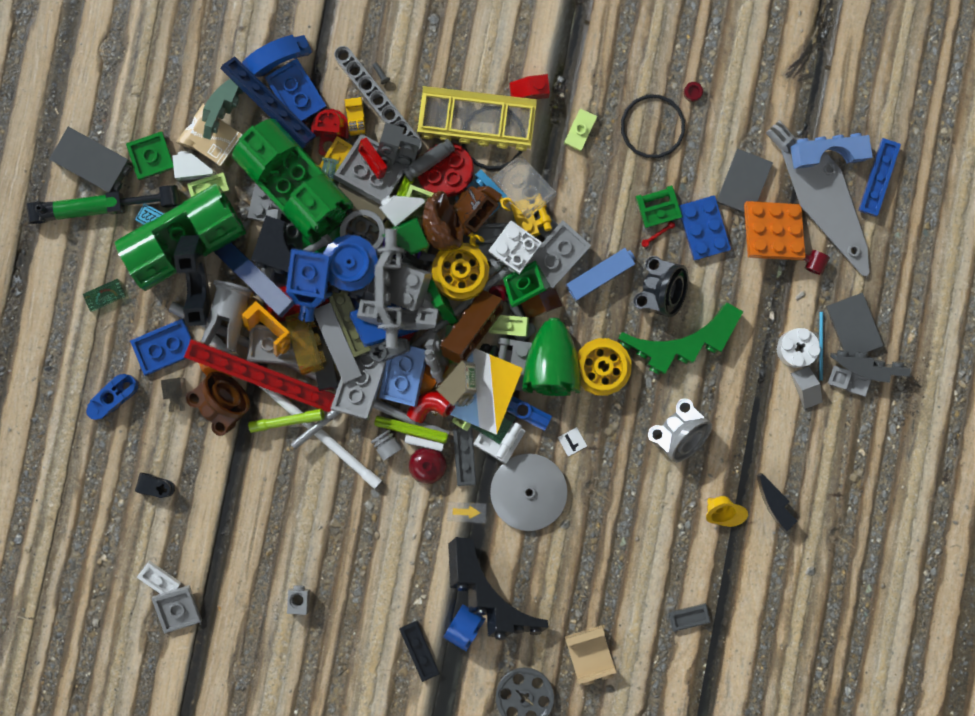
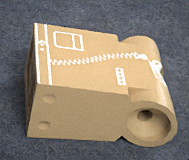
(219, 148)

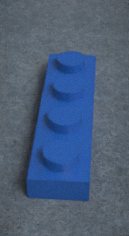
(879, 177)

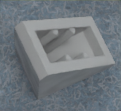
(807, 387)

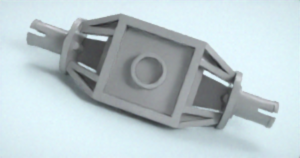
(382, 281)

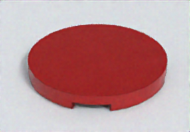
(450, 174)

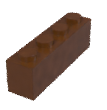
(472, 327)

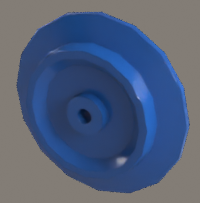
(362, 266)

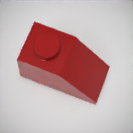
(531, 87)

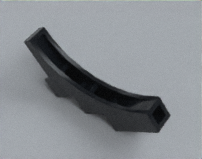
(482, 598)

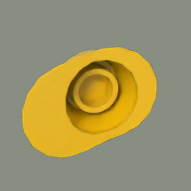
(724, 512)

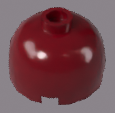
(427, 465)

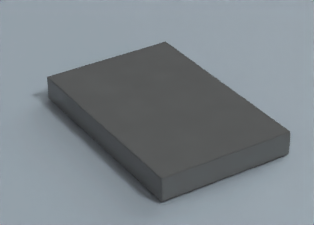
(744, 180)
(854, 325)

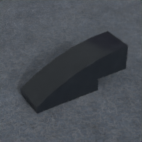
(775, 503)

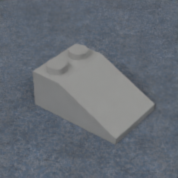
(407, 286)

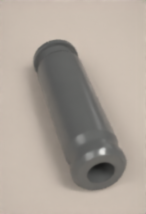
(429, 160)

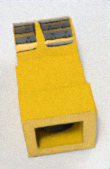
(355, 116)

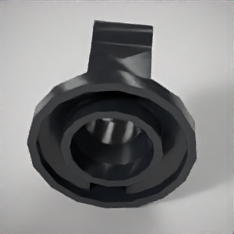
(663, 288)

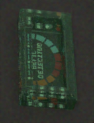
(104, 295)

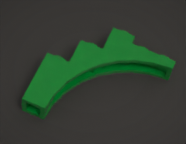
(662, 353)

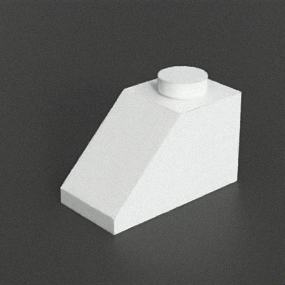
(190, 167)
(399, 207)

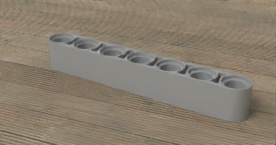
(374, 92)

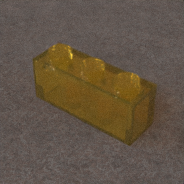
(305, 344)

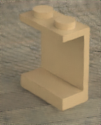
(590, 655)

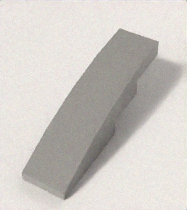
(337, 343)

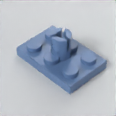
(404, 377)

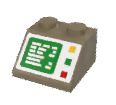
(460, 384)

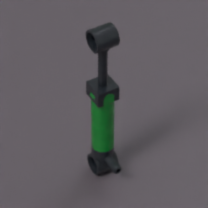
(96, 205)

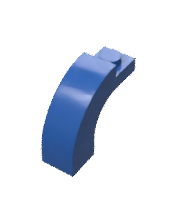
(275, 53)

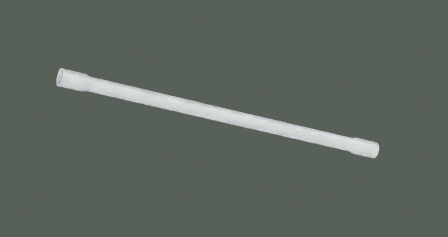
(365, 473)

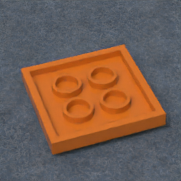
(774, 230)

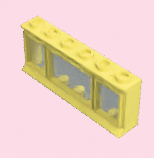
(477, 118)

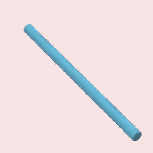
(821, 346)

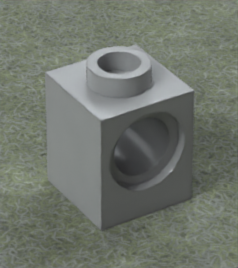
(292, 607)

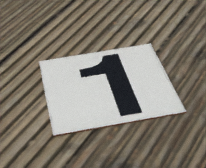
(572, 441)

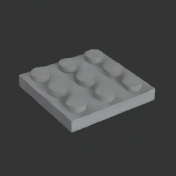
(358, 175)

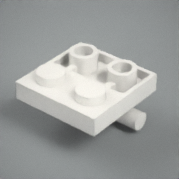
(515, 247)
(506, 448)

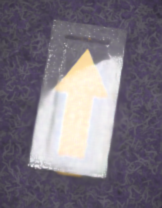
(466, 512)

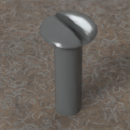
(384, 79)

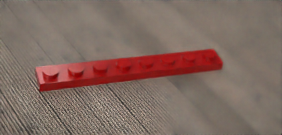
(259, 375)

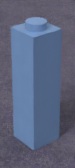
(601, 274)

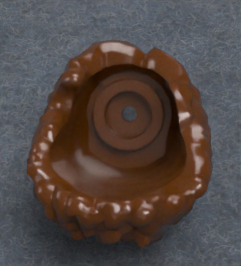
(441, 223)

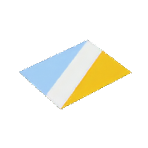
(494, 388)

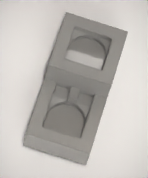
(849, 381)

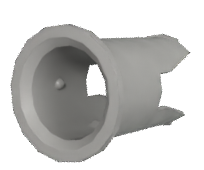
(228, 305)

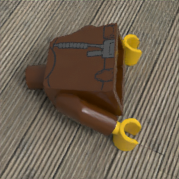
(475, 208)

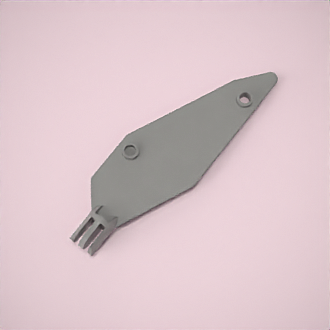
(825, 199)

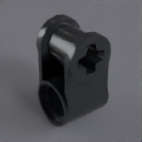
(151, 485)

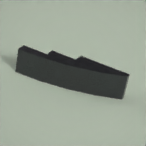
(327, 377)

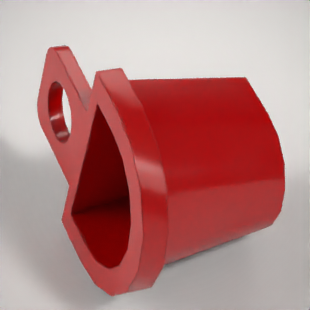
(329, 125)

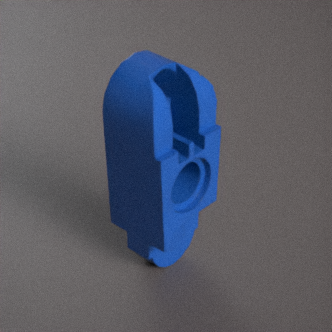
(100, 408)

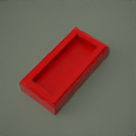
(372, 158)

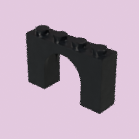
(190, 260)

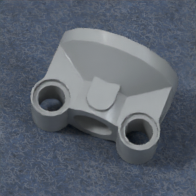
(682, 432)

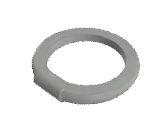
(363, 212)

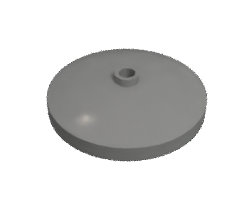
(525, 473)

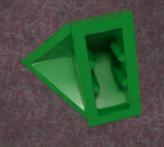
(410, 236)

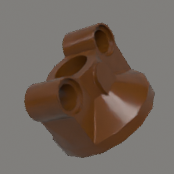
(219, 401)

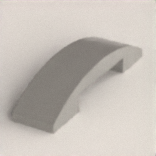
(414, 320)

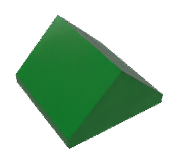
(526, 284)

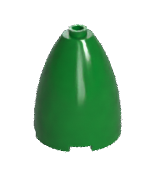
(552, 362)

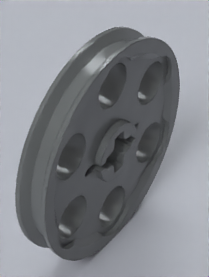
(525, 687)

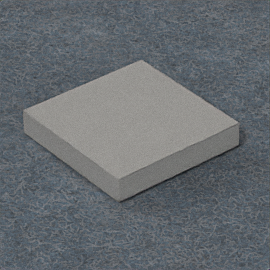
(176, 609)

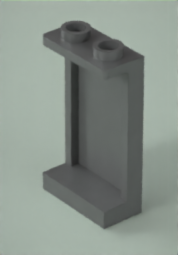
(91, 160)

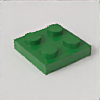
(150, 155)

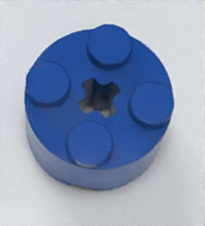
(464, 628)

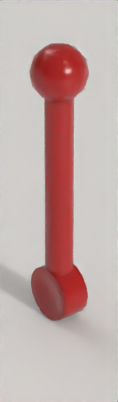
(645, 243)

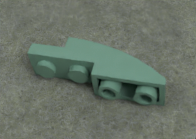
(218, 104)

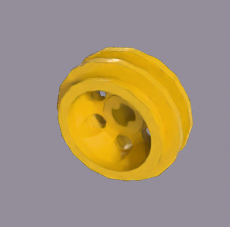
(472, 287)
(623, 363)

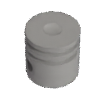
(386, 445)

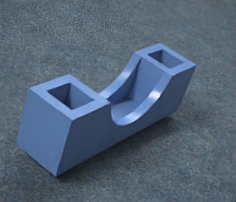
(852, 149)

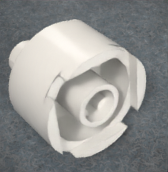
(808, 351)

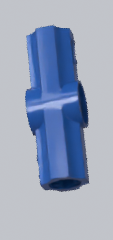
(534, 416)

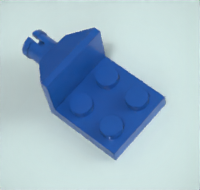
(308, 281)

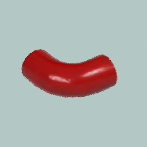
(429, 402)

